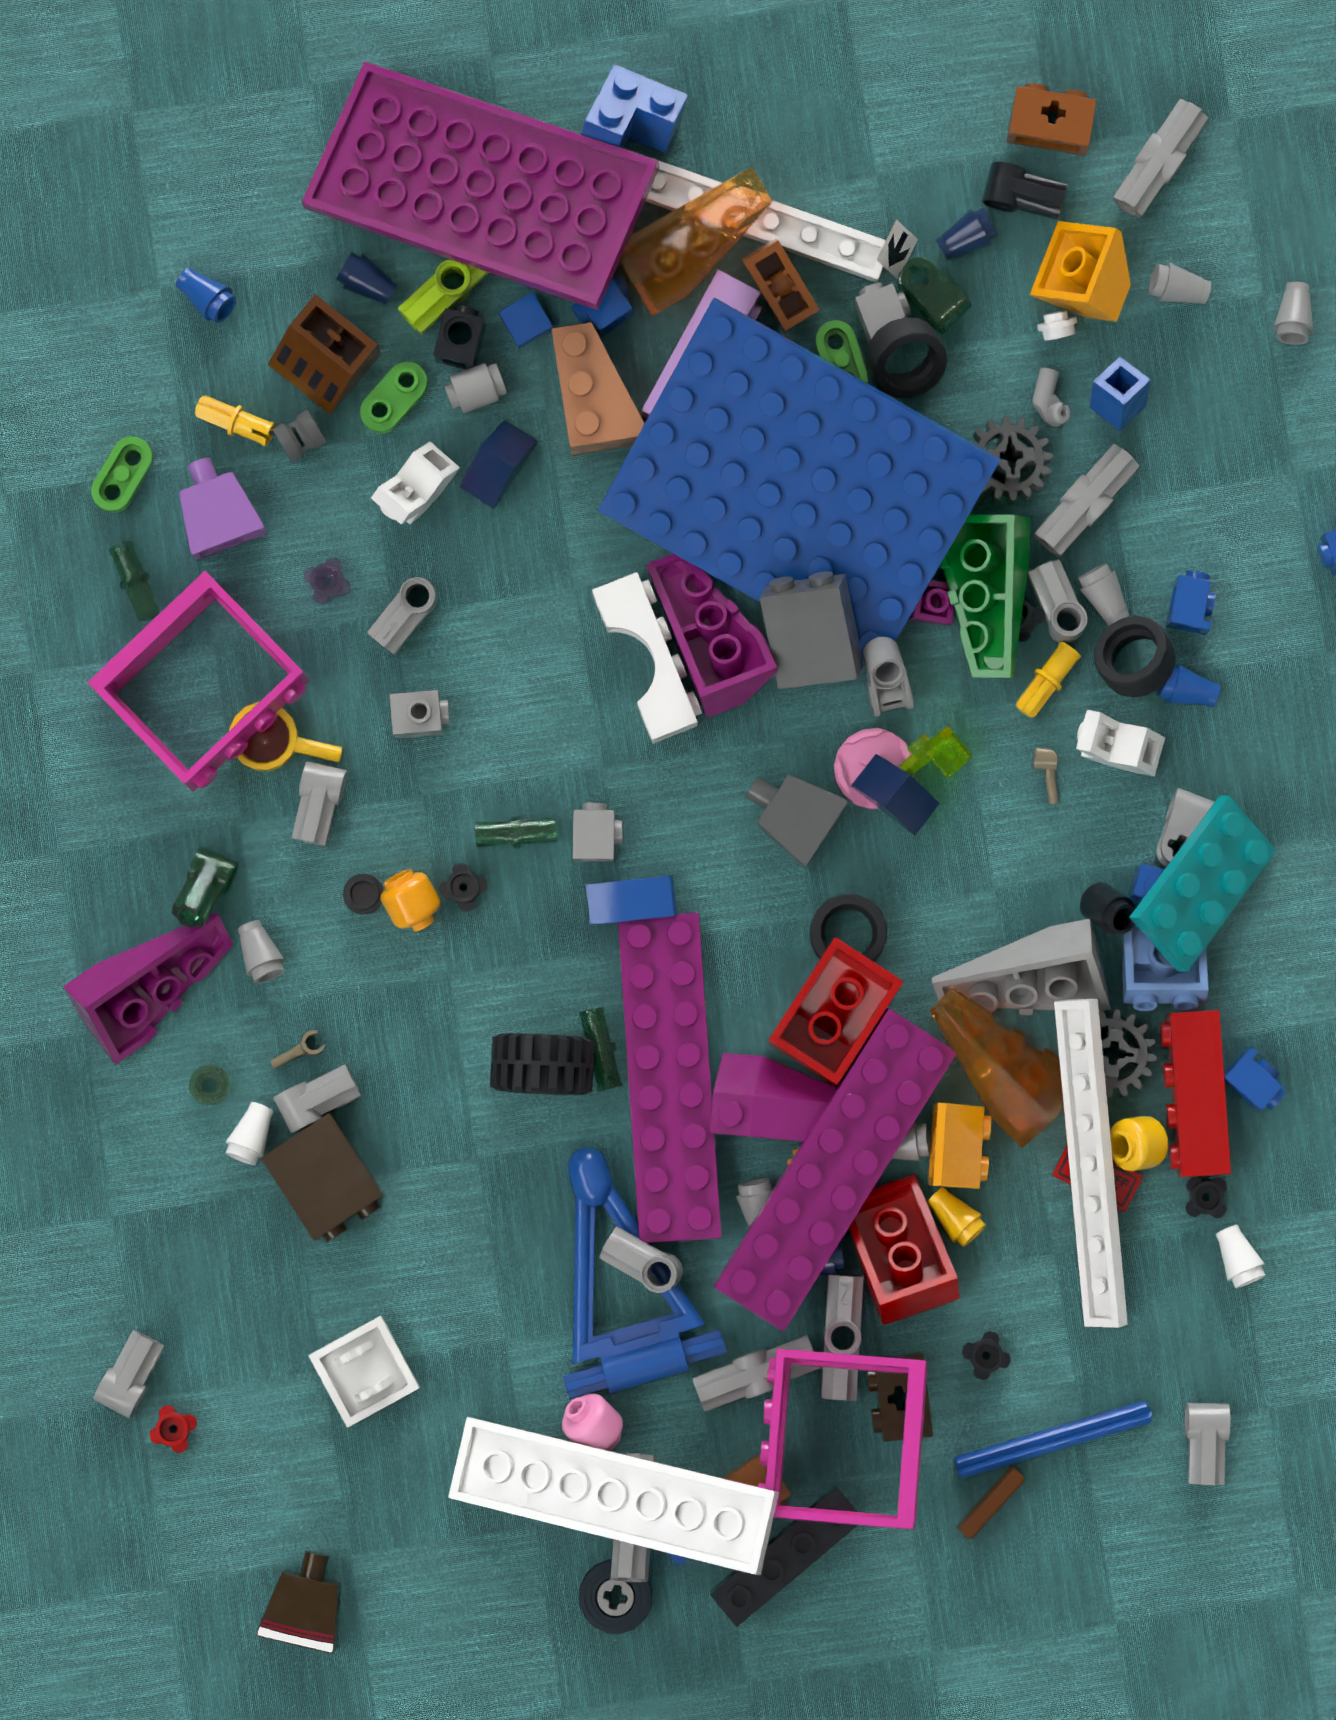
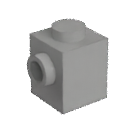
(878, 307)
(418, 714)
(595, 833)

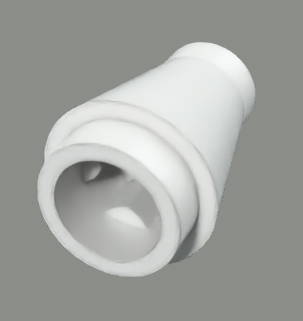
(250, 1135)
(1239, 1257)

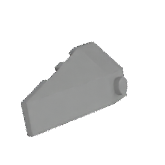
(1033, 971)

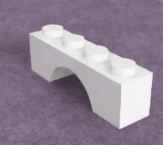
(628, 611)

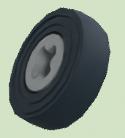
(596, 1606)

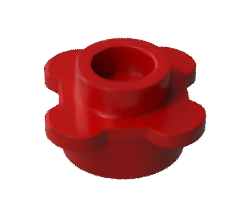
(162, 1432)

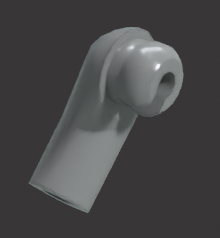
(1046, 401)

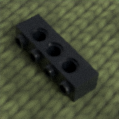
(785, 1558)

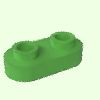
(848, 356)
(394, 397)
(120, 474)

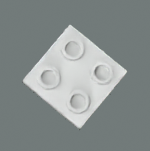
(364, 1371)

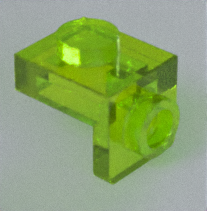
(943, 749)

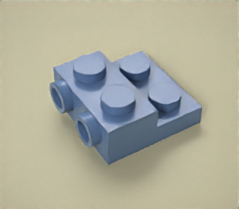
(1152, 980)

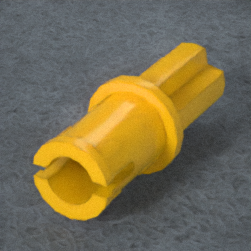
(234, 420)
(1047, 680)

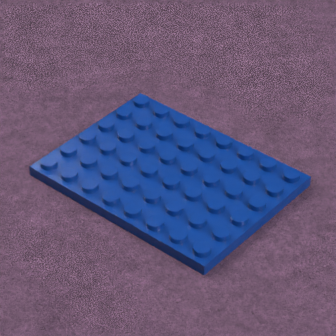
(793, 470)

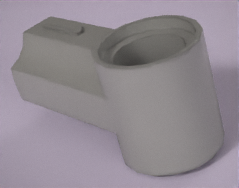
(1057, 598)
(401, 618)
(320, 792)
(310, 1101)
(637, 1260)
(125, 1382)
(1207, 1430)

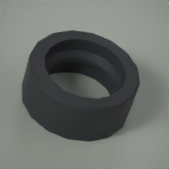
(893, 336)
(1121, 634)
(855, 902)

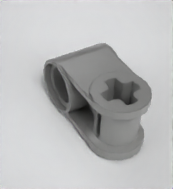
(886, 682)
(1181, 819)

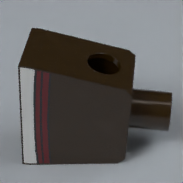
(304, 1607)

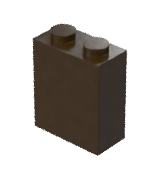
(324, 1178)

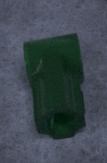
(206, 881)

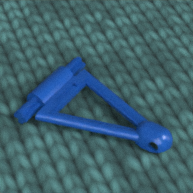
(638, 1351)

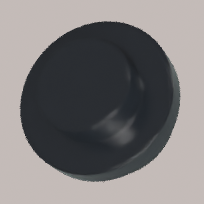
(363, 894)

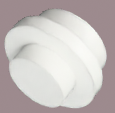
(1057, 325)

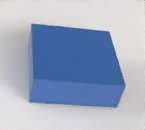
(525, 320)

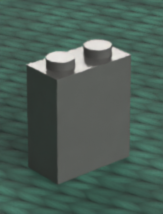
(811, 630)

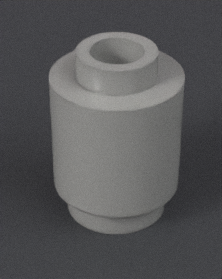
(475, 387)

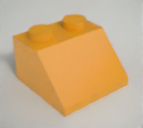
(957, 1146)

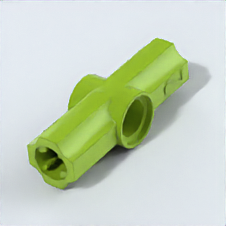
(432, 298)

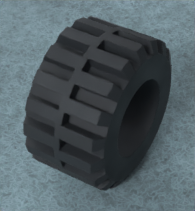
(542, 1064)

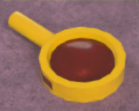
(278, 743)

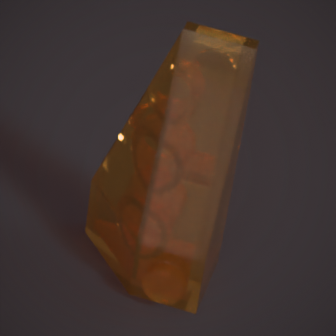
(682, 248)
(1009, 1075)

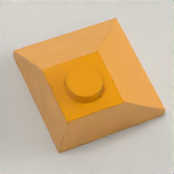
(1084, 271)

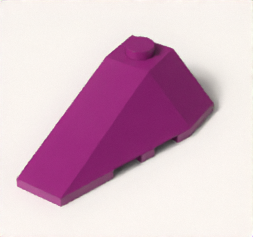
(717, 643)
(136, 988)
(765, 1099)

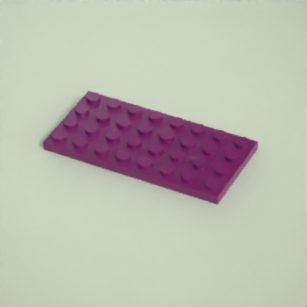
(481, 185)

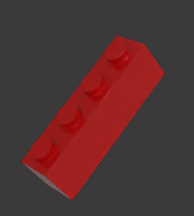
(1197, 1093)

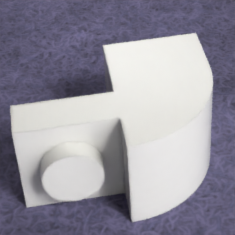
(416, 484)
(1119, 744)

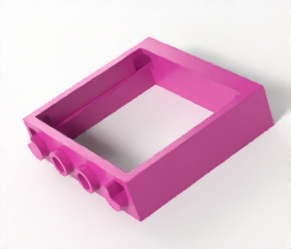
(156, 638)
(776, 1416)

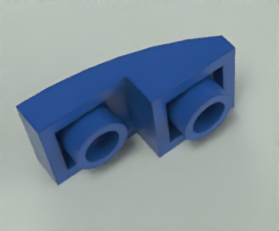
(631, 899)

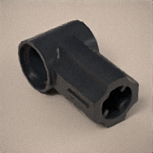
(1014, 190)

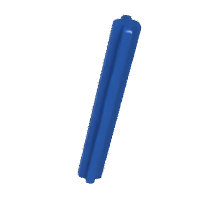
(1053, 1439)

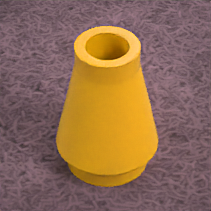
(956, 1217)

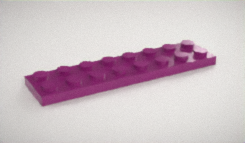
(669, 1079)
(834, 1169)

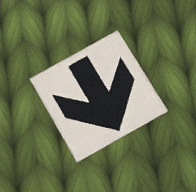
(897, 249)

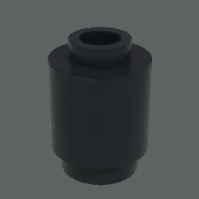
(1107, 908)

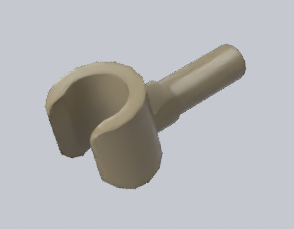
(1047, 760)
(297, 1051)

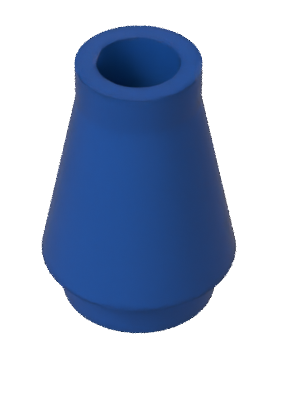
(208, 296)
(1189, 688)

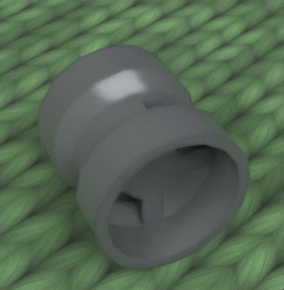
(307, 431)

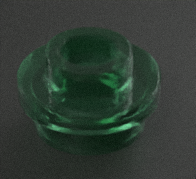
(196, 1084)

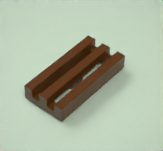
(991, 1502)

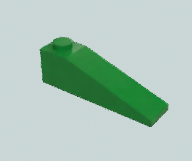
(987, 587)

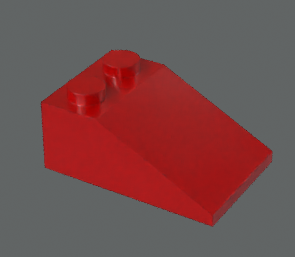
(835, 1012)
(902, 1252)

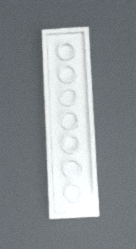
(614, 1495)

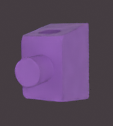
(217, 511)

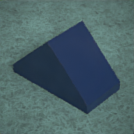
(497, 463)
(895, 793)

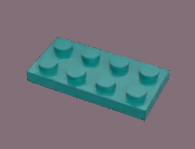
(1203, 883)

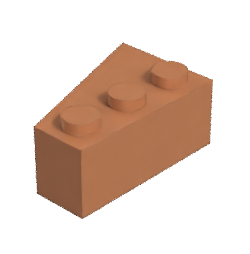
(593, 395)

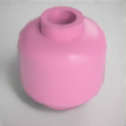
(592, 1422)

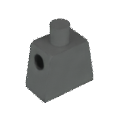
(796, 815)

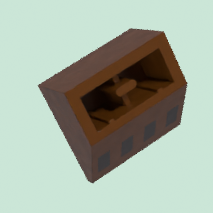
(324, 354)

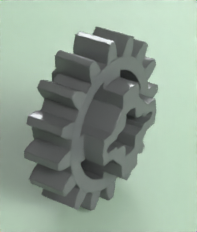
(1025, 458)
(1137, 1055)

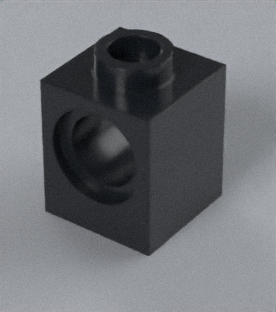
(464, 355)

